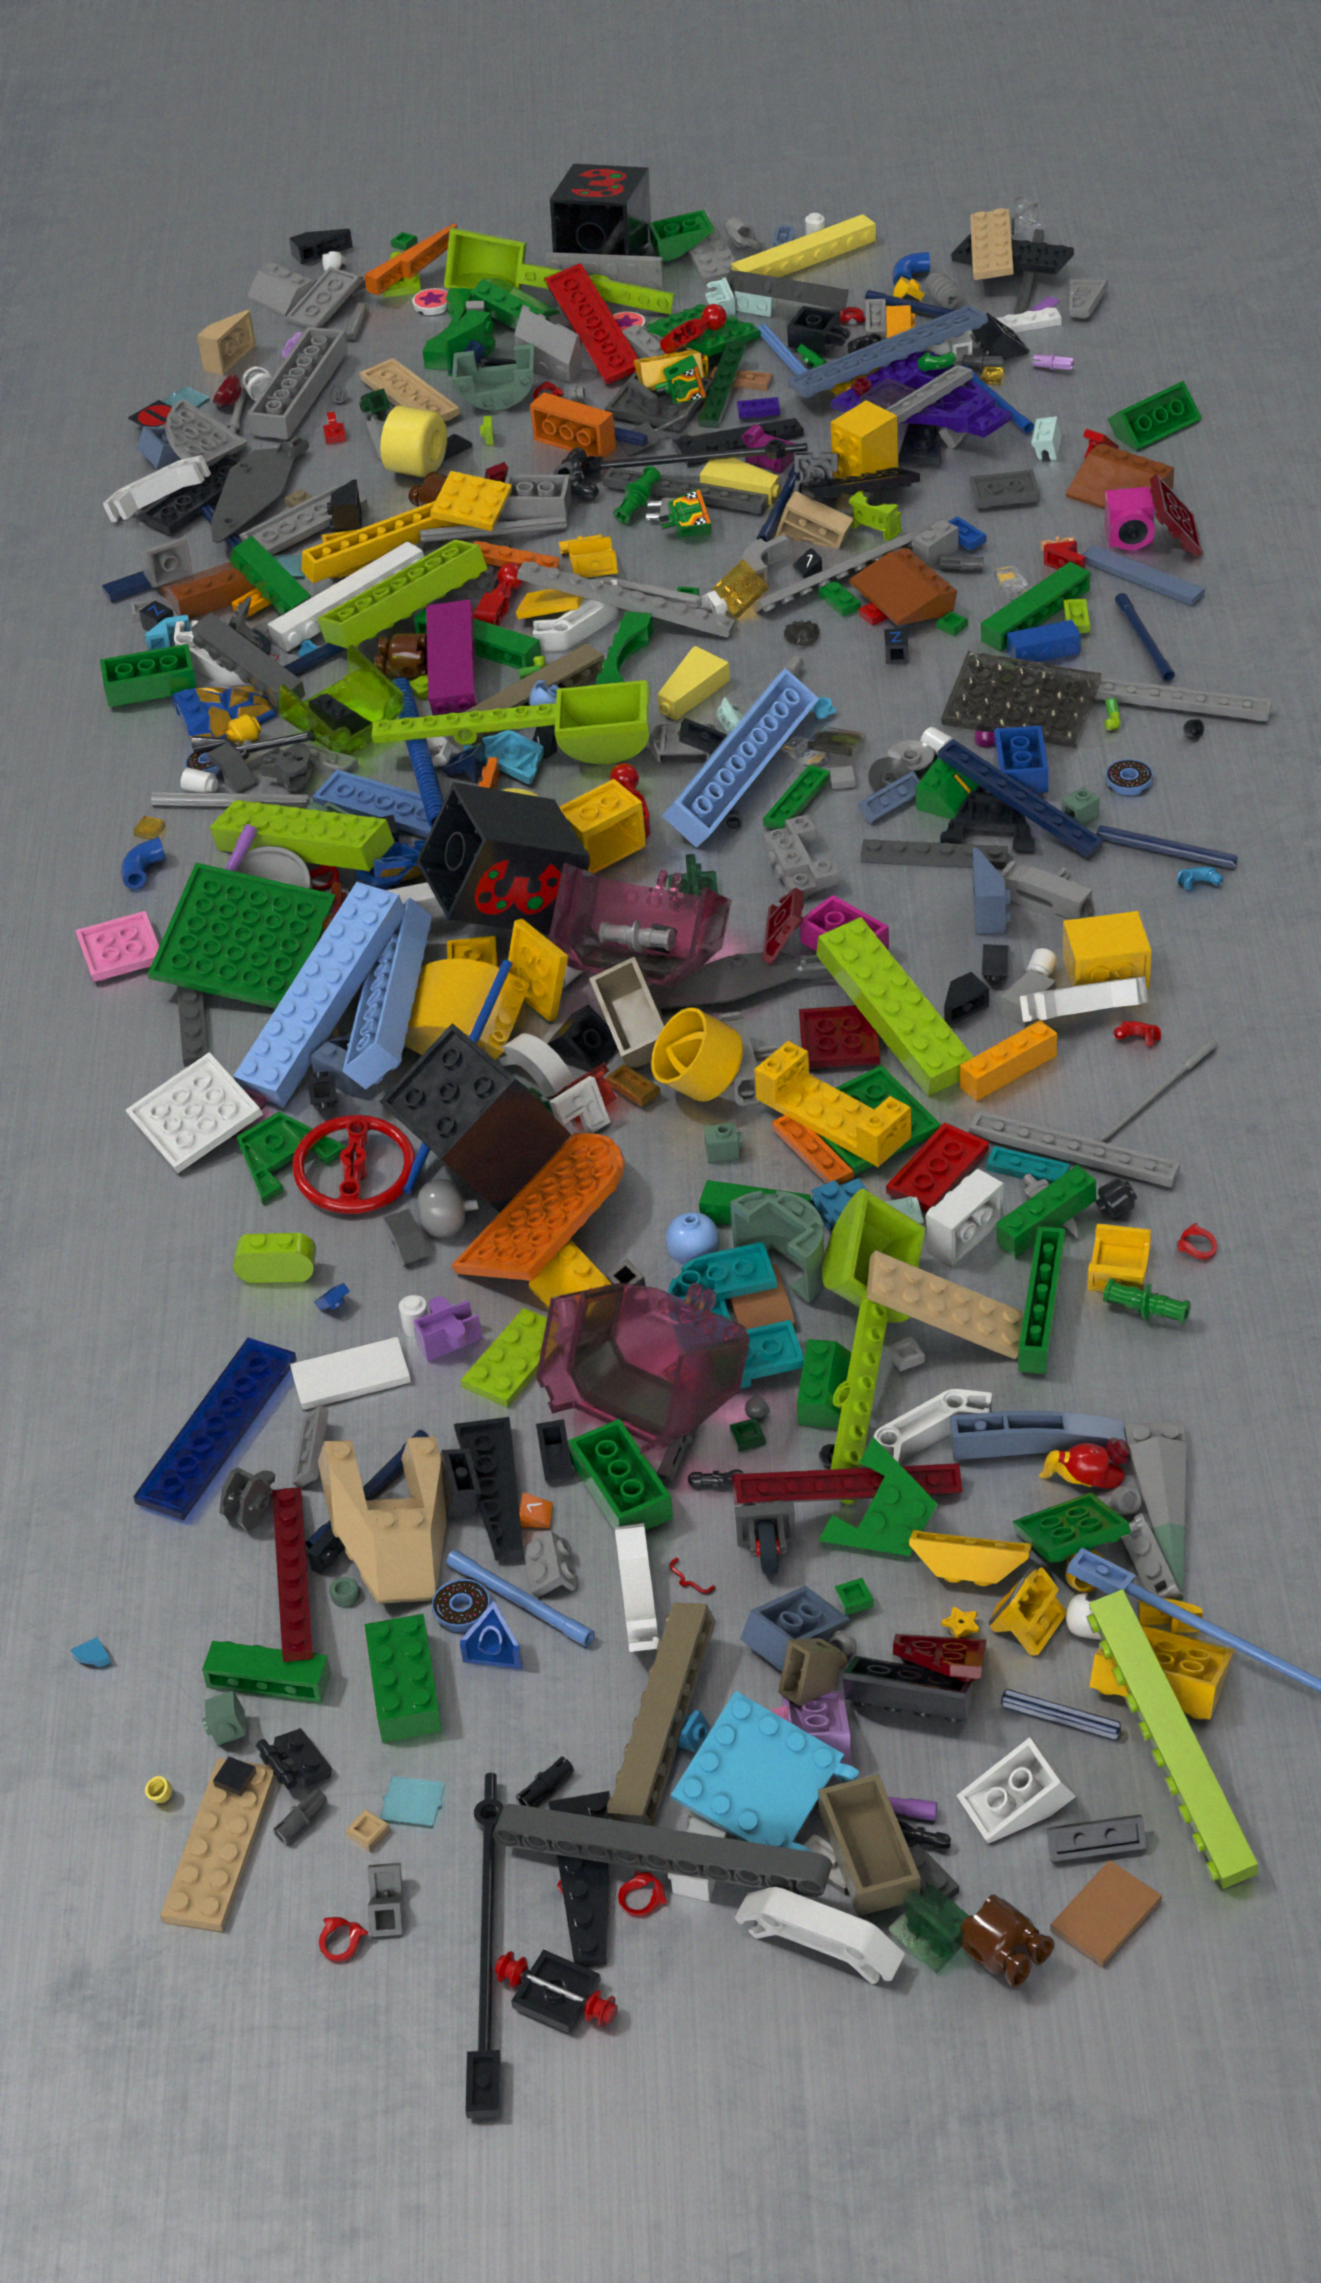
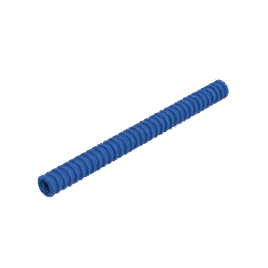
(421, 758)

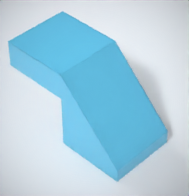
(164, 632)

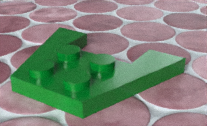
(273, 1145)
(893, 1513)

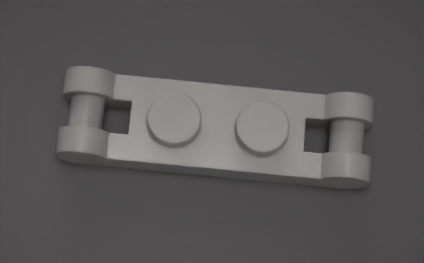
(1150, 1560)

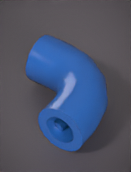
(910, 265)
(138, 860)

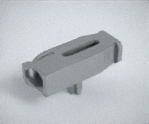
(1047, 892)
(744, 1082)

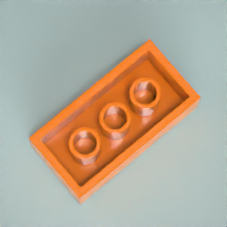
(572, 425)

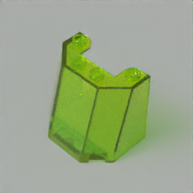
(362, 690)

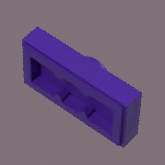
(758, 408)

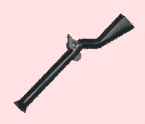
(202, 743)

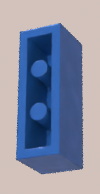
(1045, 642)

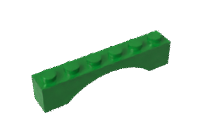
(434, 349)
(632, 634)

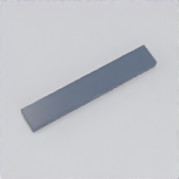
(1143, 575)

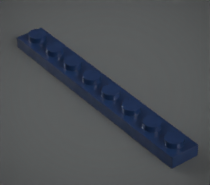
(1020, 798)

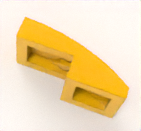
(1151, 1616)

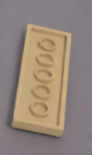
(991, 244)
(407, 389)
(944, 1304)
(217, 1852)

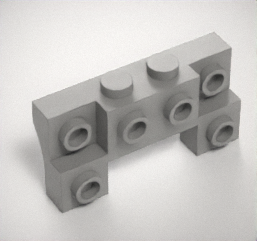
(792, 861)

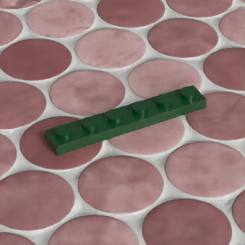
(722, 384)

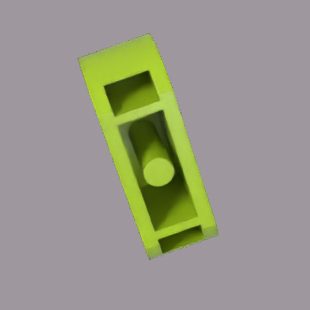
(274, 1257)

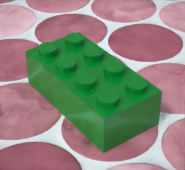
(147, 675)
(620, 1477)
(403, 1678)

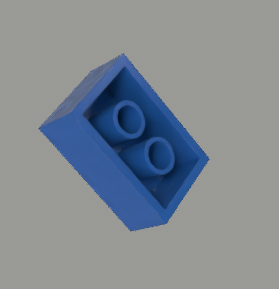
(1022, 756)

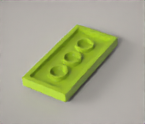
(509, 1360)

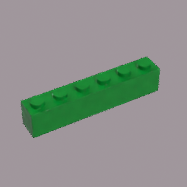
(1035, 605)
(496, 643)
(1041, 1300)

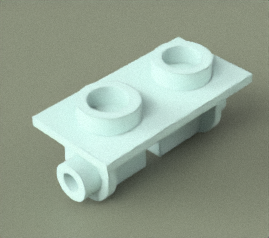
(754, 304)
(728, 715)

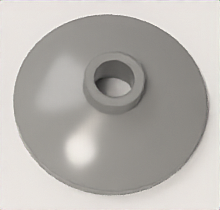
(912, 753)

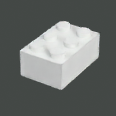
(964, 1217)

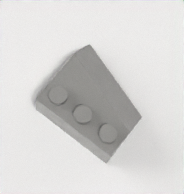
(556, 347)

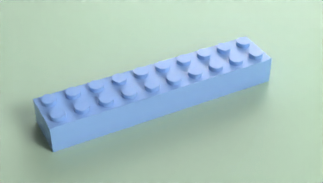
(740, 758)
(320, 993)
(388, 1000)

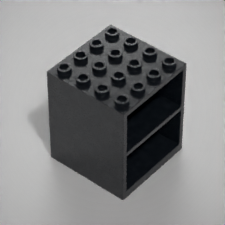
(476, 1117)

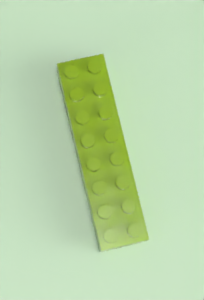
(402, 594)
(310, 834)
(893, 1005)

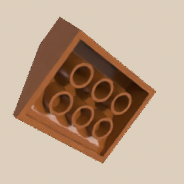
(1112, 470)
(905, 588)
(206, 590)

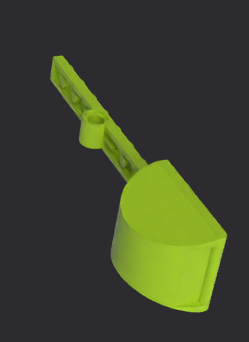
(486, 256)
(590, 722)
(861, 1229)

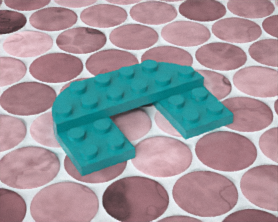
(738, 1273)

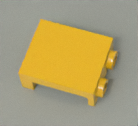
(592, 557)
(1119, 1255)

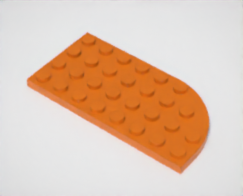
(546, 1210)

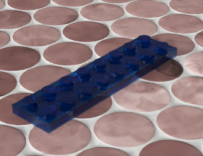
(214, 1429)

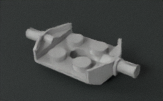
(665, 741)

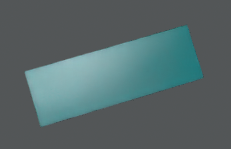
(1019, 1164)

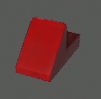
(1095, 438)
(1061, 553)

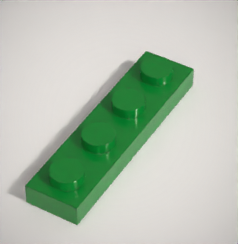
(796, 797)

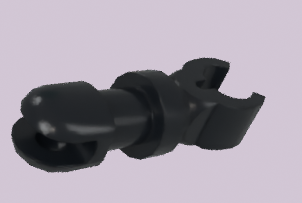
(698, 1479)
(938, 1840)

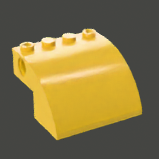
(455, 994)

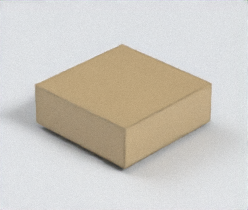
(367, 1830)

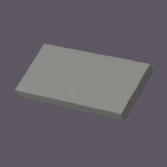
(323, 298)

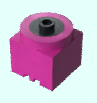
(1129, 518)

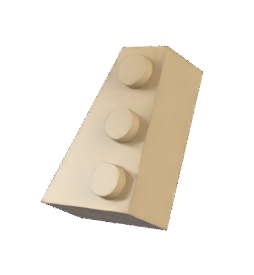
(813, 522)

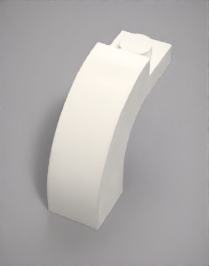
(539, 1061)

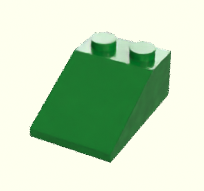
(679, 234)
(475, 326)

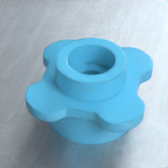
(823, 708)

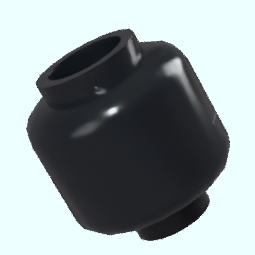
(1116, 1198)

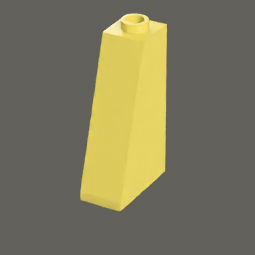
(741, 476)
(692, 682)

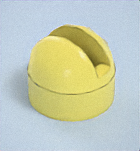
(158, 1789)

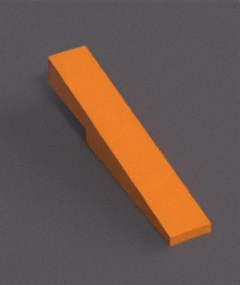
(408, 262)

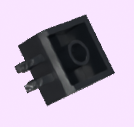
(816, 330)

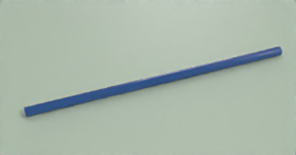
(475, 1036)

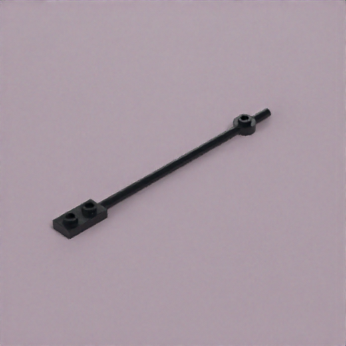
(773, 450)
(484, 2065)

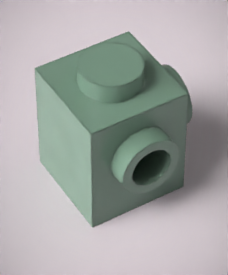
(1081, 806)
(722, 1142)
(224, 1718)

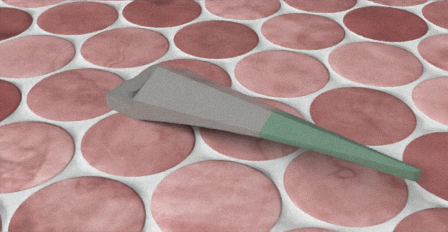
(1160, 1471)

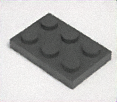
(1004, 488)

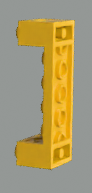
(869, 1133)

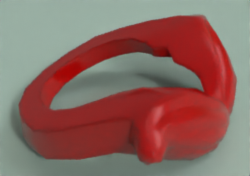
(857, 315)
(550, 386)
(322, 870)
(1184, 1246)
(640, 1880)
(356, 1933)

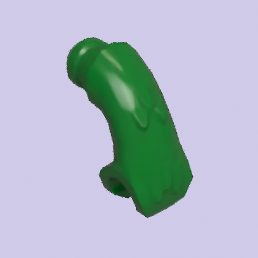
(930, 362)

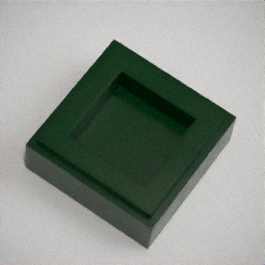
(747, 1434)

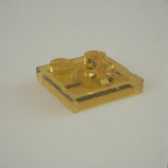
(740, 588)

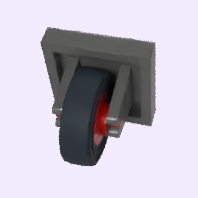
(766, 1530)

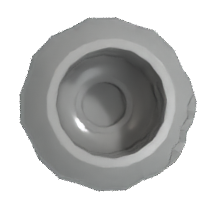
(443, 1208)

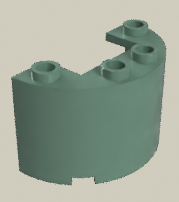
(496, 385)
(789, 1227)

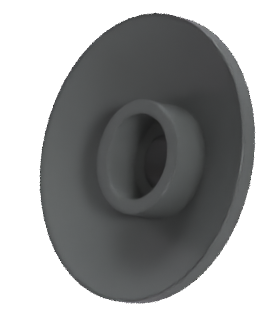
(886, 769)

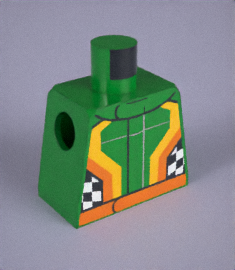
(682, 381)
(687, 515)

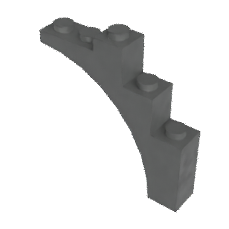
(788, 289)

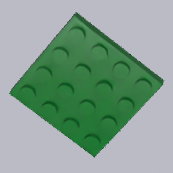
(712, 340)
(872, 1090)

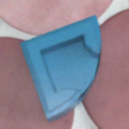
(306, 647)
(91, 1653)

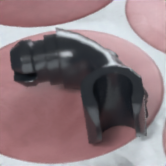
(862, 342)

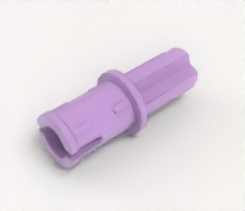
(290, 344)
(1053, 362)

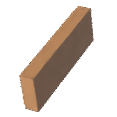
(750, 379)

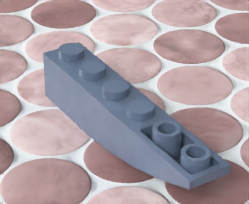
(1028, 1432)

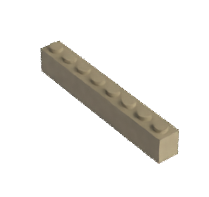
(566, 672)
(662, 1714)

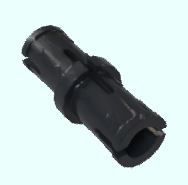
(545, 1782)

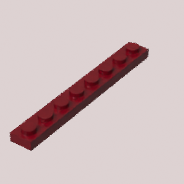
(837, 1484)
(292, 1575)

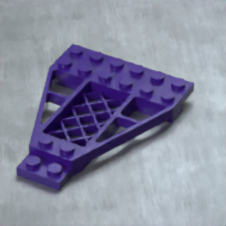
(962, 410)

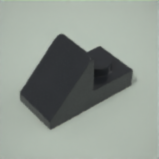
(554, 1450)

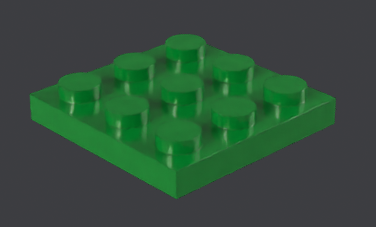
(1071, 1526)

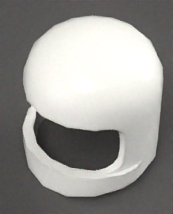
(255, 381)
(1076, 1617)

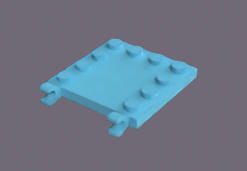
(759, 1775)

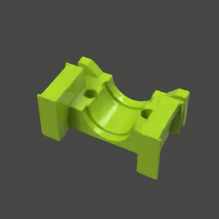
(880, 517)

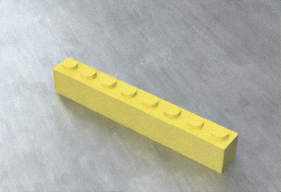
(810, 248)

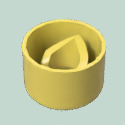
(413, 441)

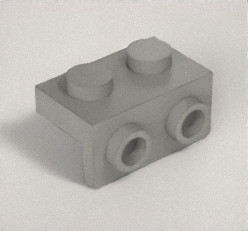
(549, 1564)

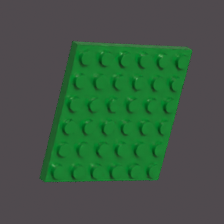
(240, 935)

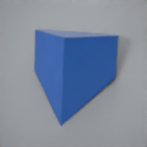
(491, 1641)

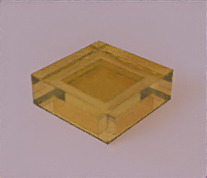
(992, 375)
(149, 828)

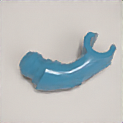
(1192, 875)

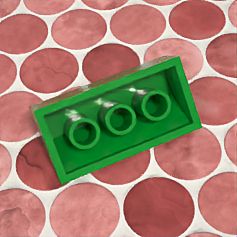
(506, 301)
(1155, 417)

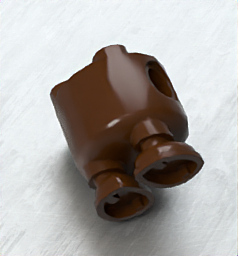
(428, 491)
(403, 655)
(1002, 1939)

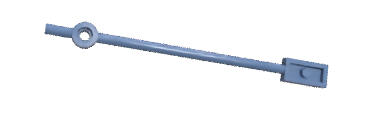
(1113, 1578)

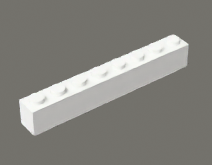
(302, 621)

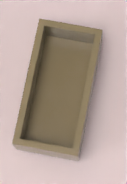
(629, 1010)
(868, 1844)

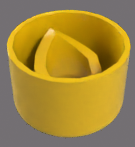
(697, 1055)

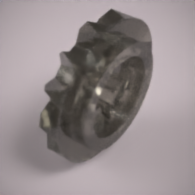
(807, 633)

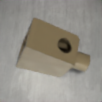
(810, 1669)

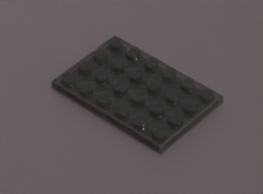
(1021, 693)

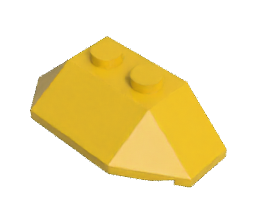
(968, 1557)

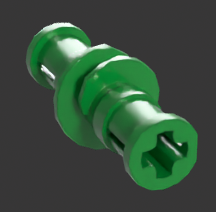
(637, 494)
(1147, 1302)

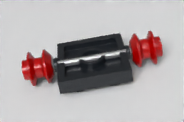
(556, 1990)

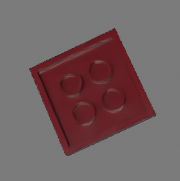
(1175, 516)
(838, 1037)

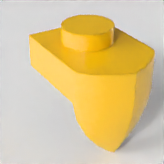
(907, 286)

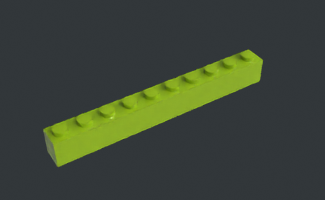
(1172, 1739)

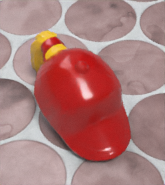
(1084, 1465)

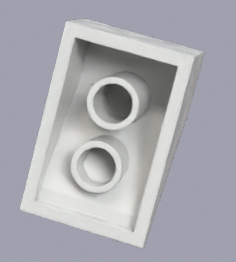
(1016, 1792)

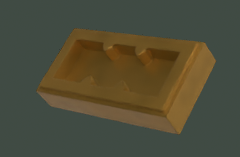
(632, 1085)

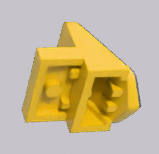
(1030, 1611)

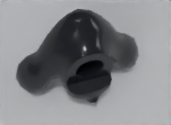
(572, 466)

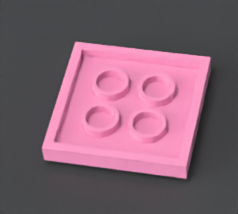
(118, 946)

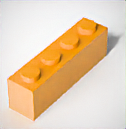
(899, 319)
(1008, 1060)

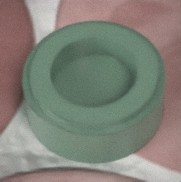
(344, 1591)

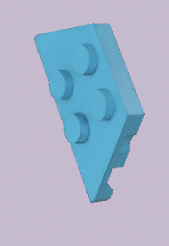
(515, 754)

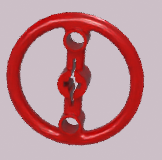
(350, 1195)

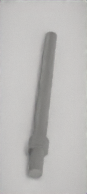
(234, 424)

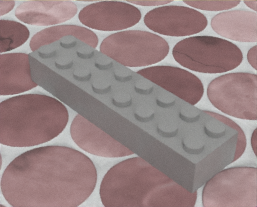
(297, 383)

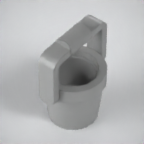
(742, 234)

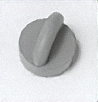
(1125, 1500)

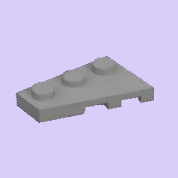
(1085, 296)

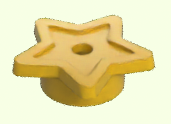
(961, 1630)

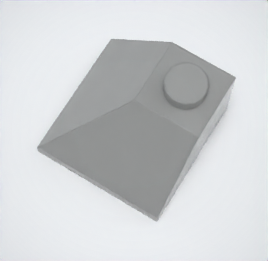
(167, 562)

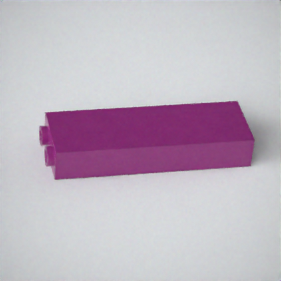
(451, 657)

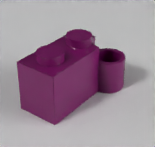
(756, 437)

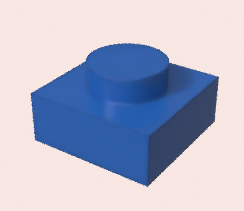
(333, 1297)

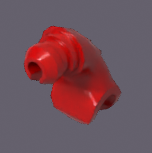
(1136, 1028)

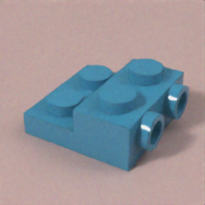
(831, 1199)

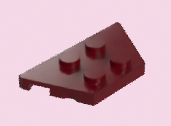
(781, 923)

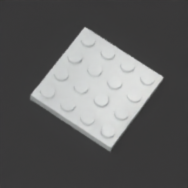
(193, 1112)

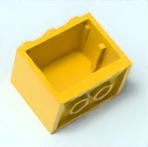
(864, 440)
(607, 823)
(1106, 949)

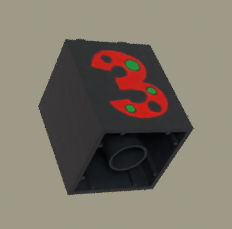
(602, 211)
(499, 857)

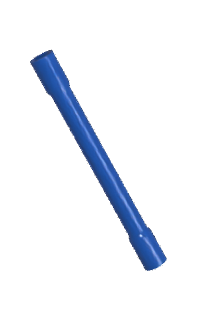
(1019, 419)

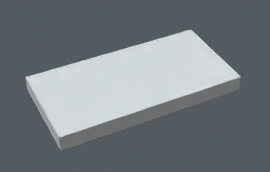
(350, 1373)

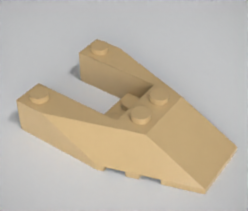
(389, 1539)

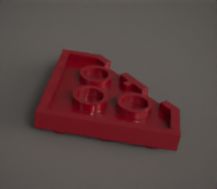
(945, 1655)

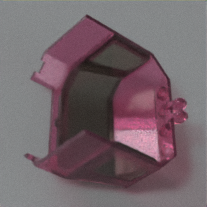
(589, 900)
(641, 1359)

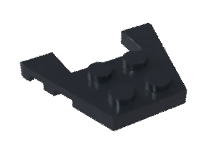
(988, 813)

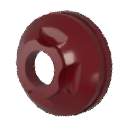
(228, 391)

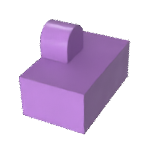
(446, 1328)

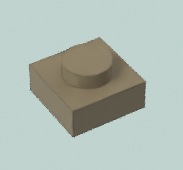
(296, 498)

